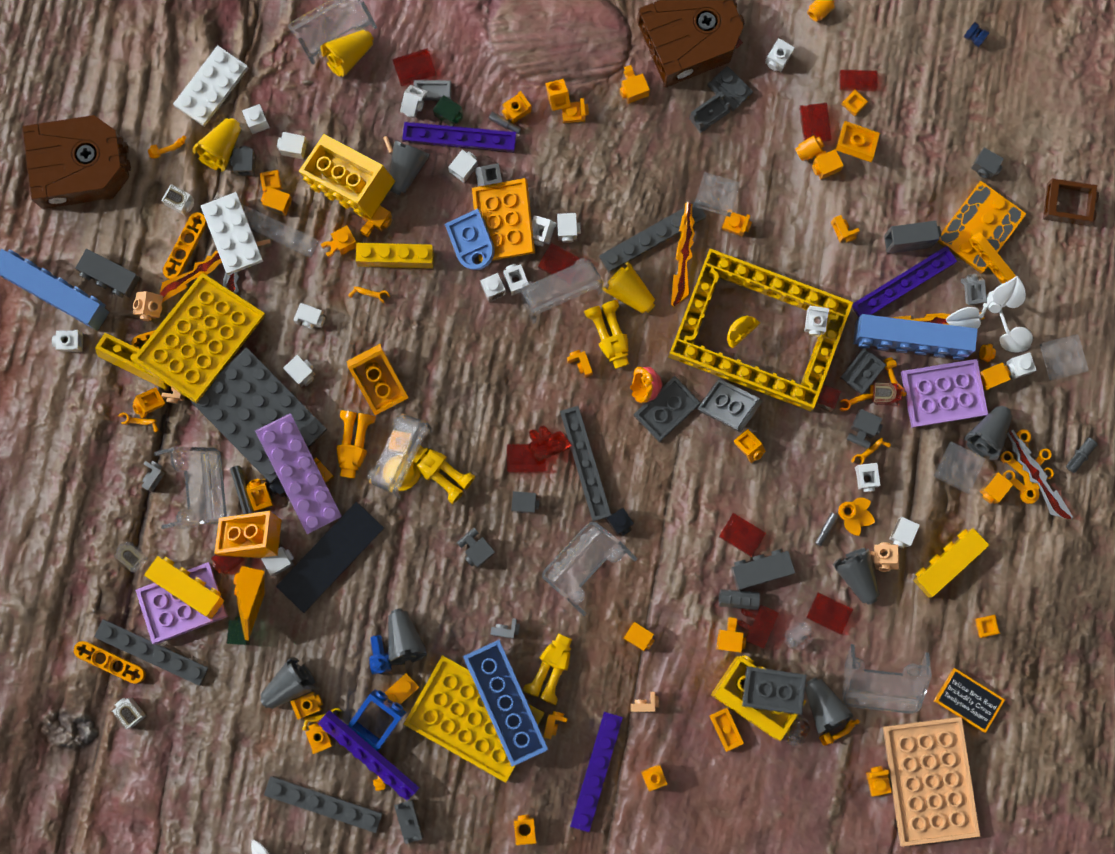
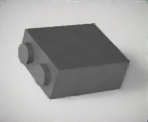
(912, 237)

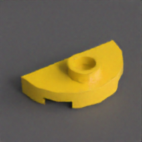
(741, 329)

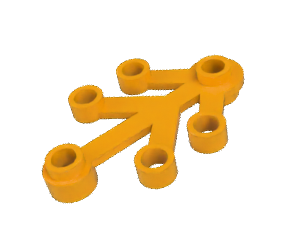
(1027, 486)

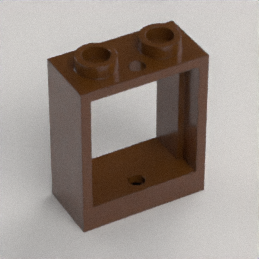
(1051, 202)

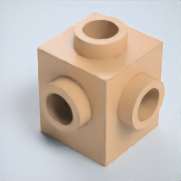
(147, 305)
(885, 557)

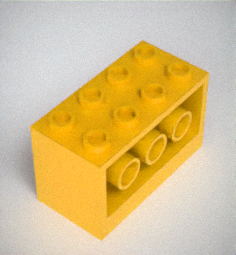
(346, 176)
(731, 694)

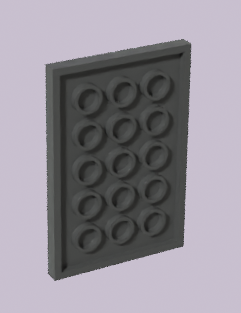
(249, 398)

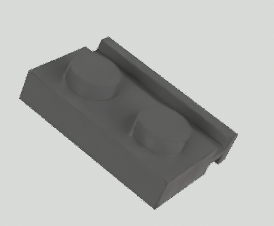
(732, 87)
(863, 371)

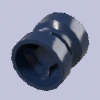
(973, 31)

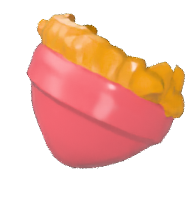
(645, 384)

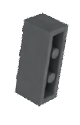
(107, 274)
(762, 569)

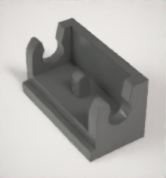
(710, 112)
(409, 821)

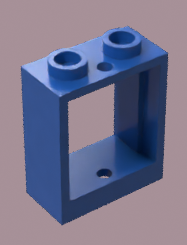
(387, 705)

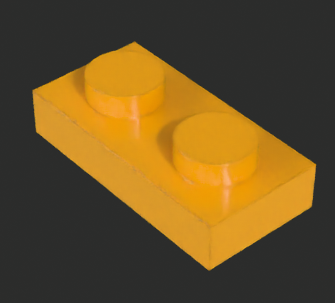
(402, 689)
(726, 729)

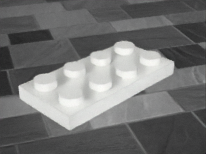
(210, 86)
(231, 233)

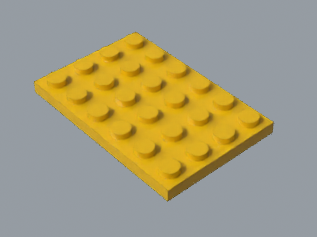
(198, 337)
(457, 719)

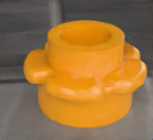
(987, 352)

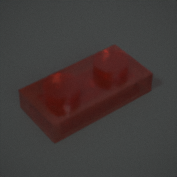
(858, 80)

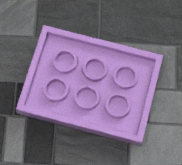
(944, 393)
(171, 617)

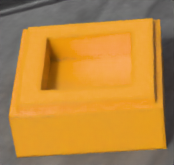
(854, 103)
(270, 179)
(987, 626)

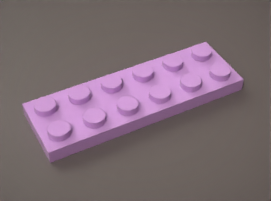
(298, 473)

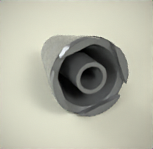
(405, 166)
(990, 433)
(859, 574)
(403, 639)
(287, 684)
(825, 706)

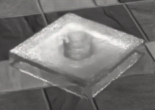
(959, 467)

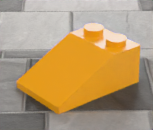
(377, 379)
(248, 535)
(250, 594)

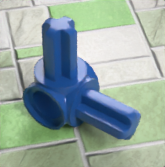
(379, 661)

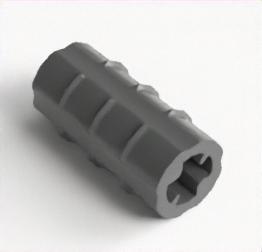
(739, 599)

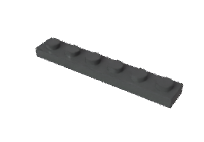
(647, 239)
(585, 463)
(151, 653)
(323, 804)

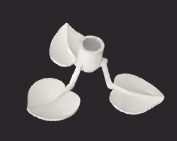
(1007, 294)

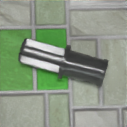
(1081, 455)

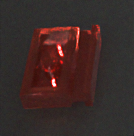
(414, 67)
(815, 121)
(556, 260)
(522, 460)
(742, 534)
(829, 613)

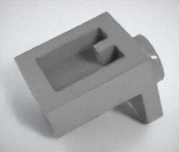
(974, 289)
(152, 479)
(502, 631)

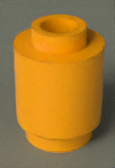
(820, 9)
(810, 148)

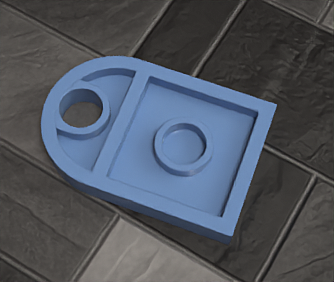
(471, 238)

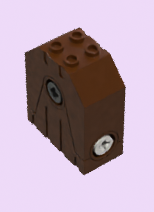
(690, 36)
(74, 161)

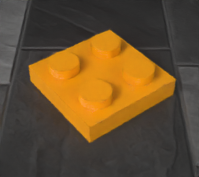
(857, 141)

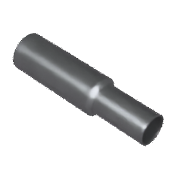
(504, 122)
(827, 528)

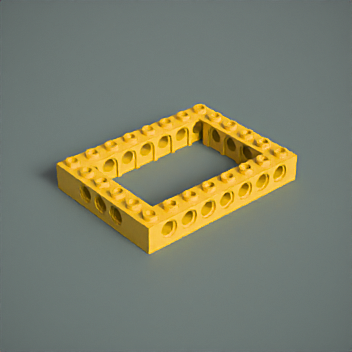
(776, 286)

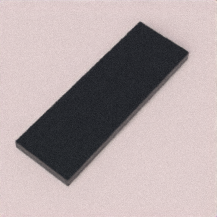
(330, 557)

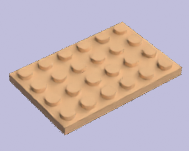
(931, 781)

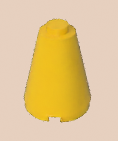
(346, 51)
(218, 144)
(630, 289)

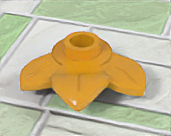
(858, 517)

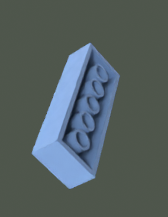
(52, 289)
(915, 336)
(505, 703)

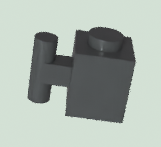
(866, 425)
(479, 551)

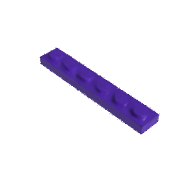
(459, 137)
(904, 282)
(368, 755)
(596, 772)

